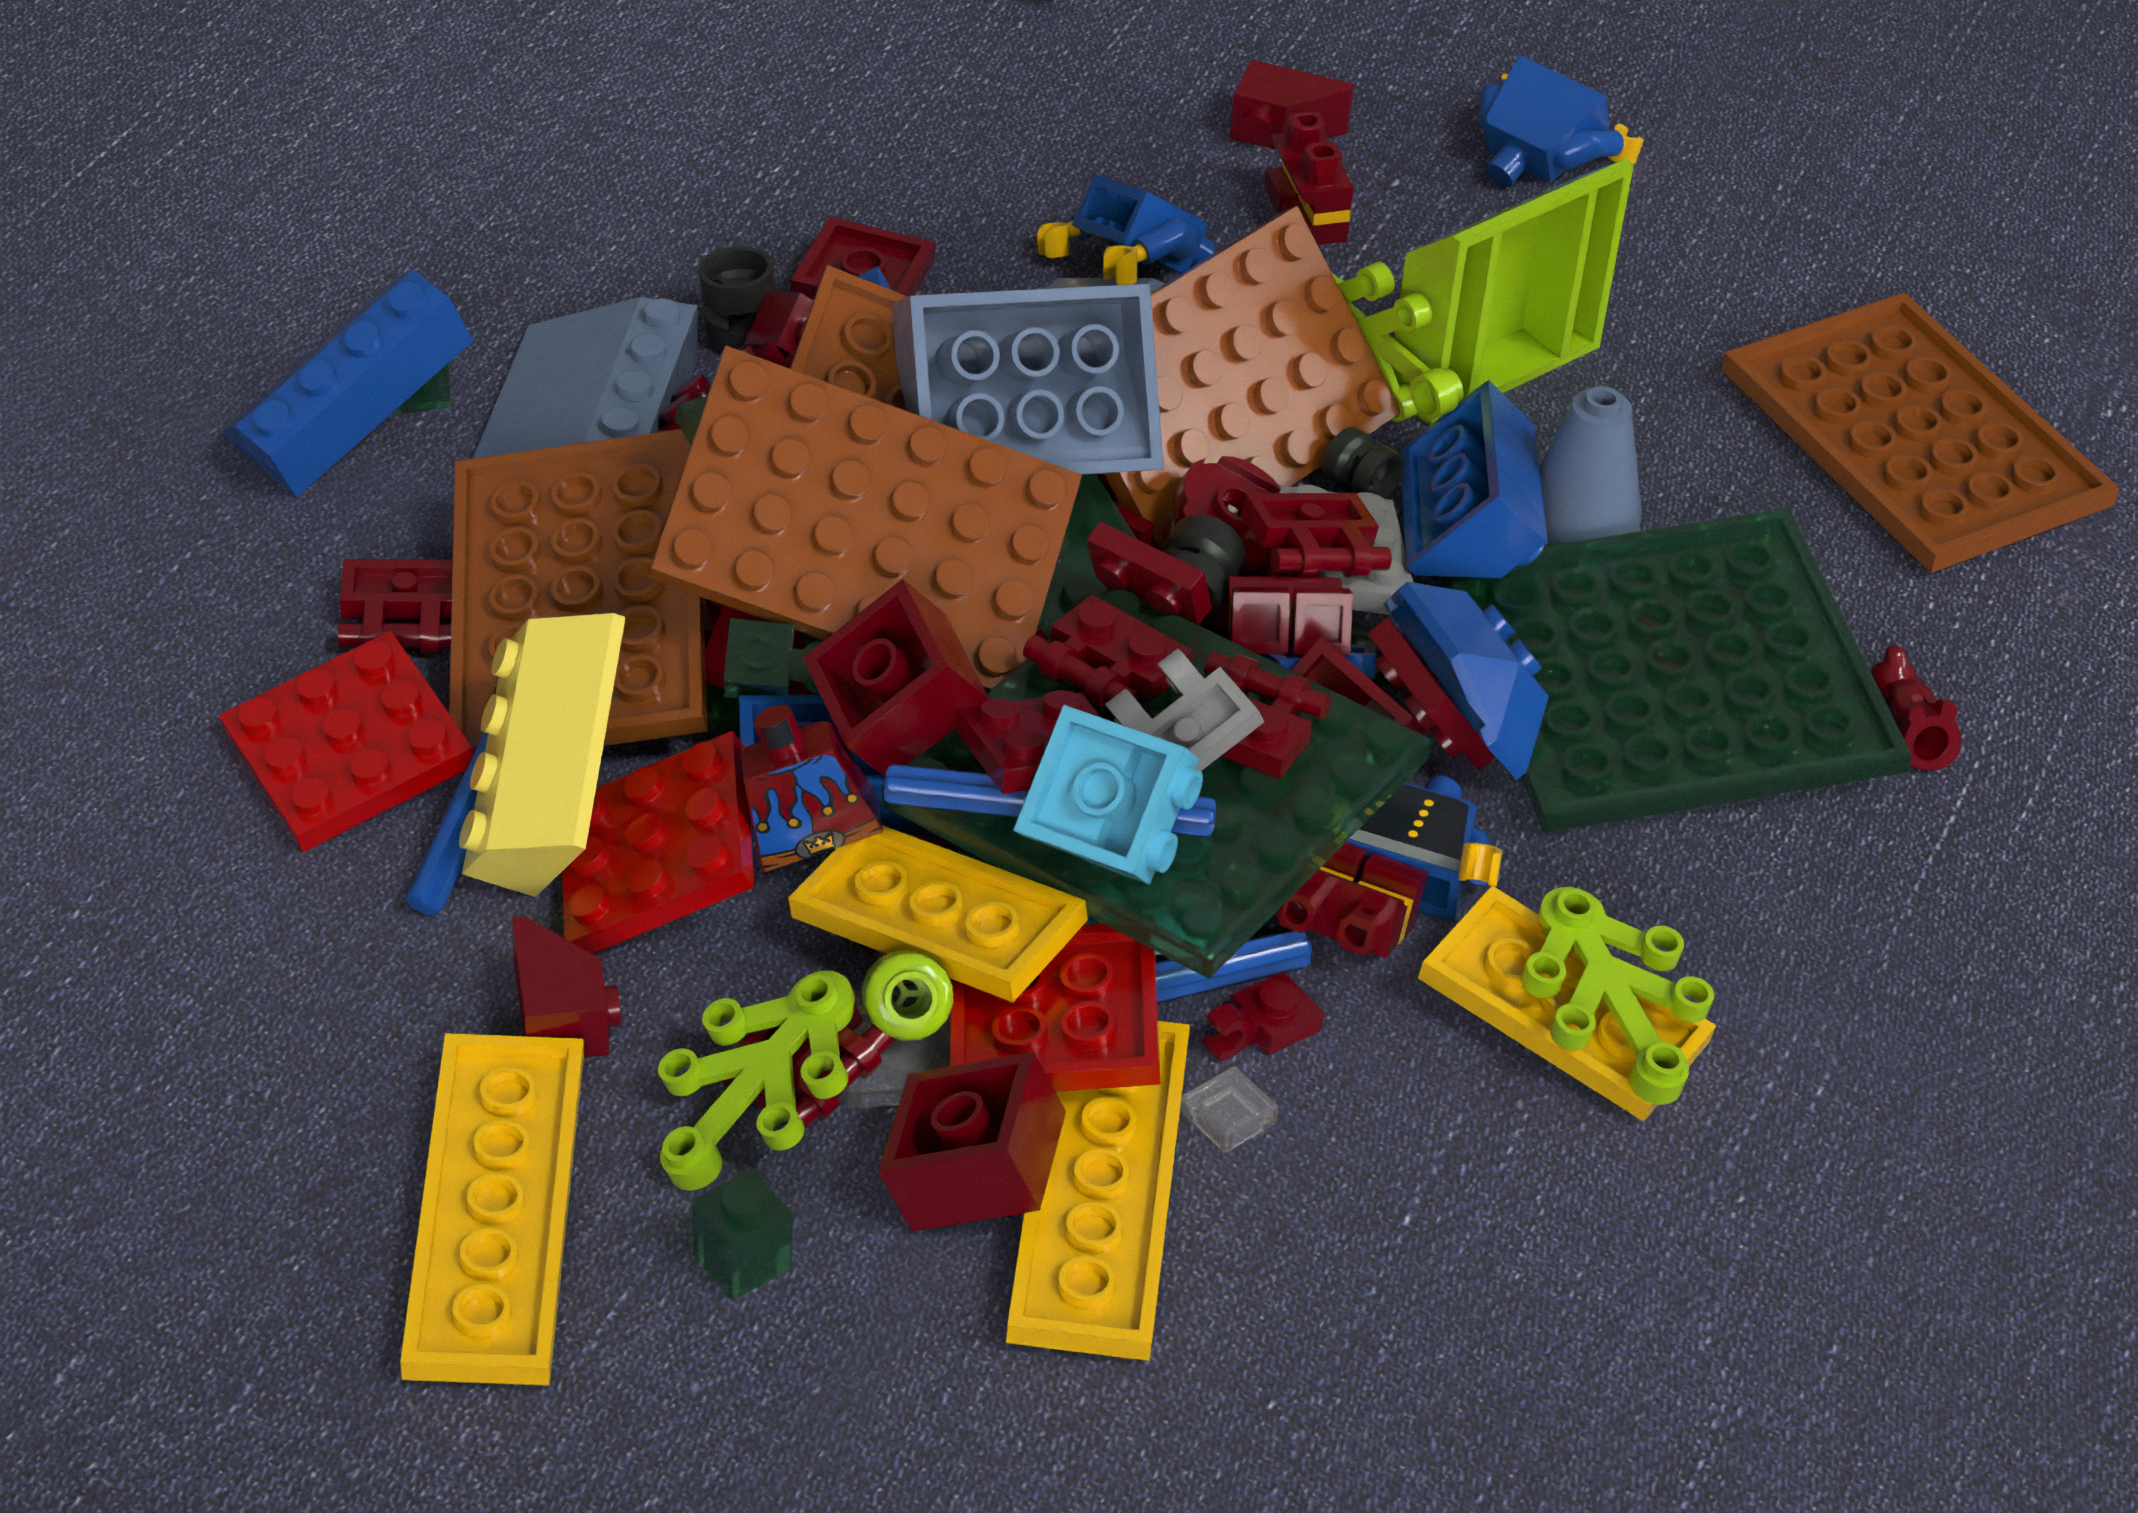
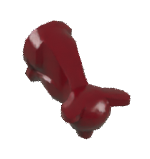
(1923, 720)

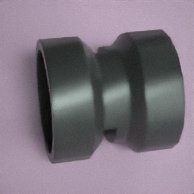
(1358, 463)

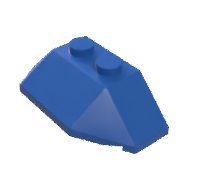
(1476, 667)

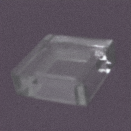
(1229, 1109)

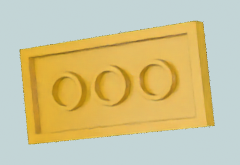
(961, 912)
(1483, 970)

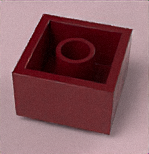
(894, 678)
(973, 1142)

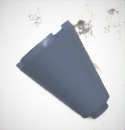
(1592, 470)

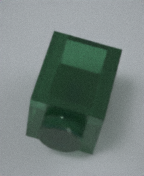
(742, 1234)

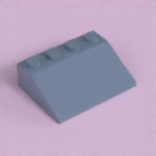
(1038, 372)
(594, 376)

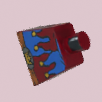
(804, 790)

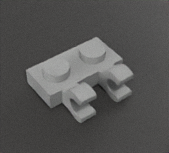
(1205, 718)

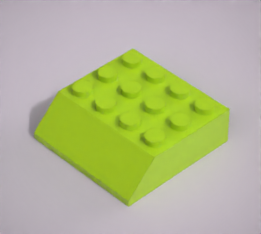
(1520, 284)

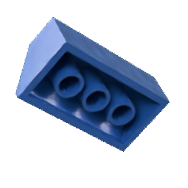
(351, 382)
(1473, 491)

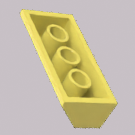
(541, 750)

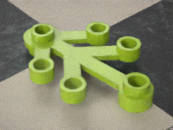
(1431, 390)
(1579, 923)
(813, 1009)

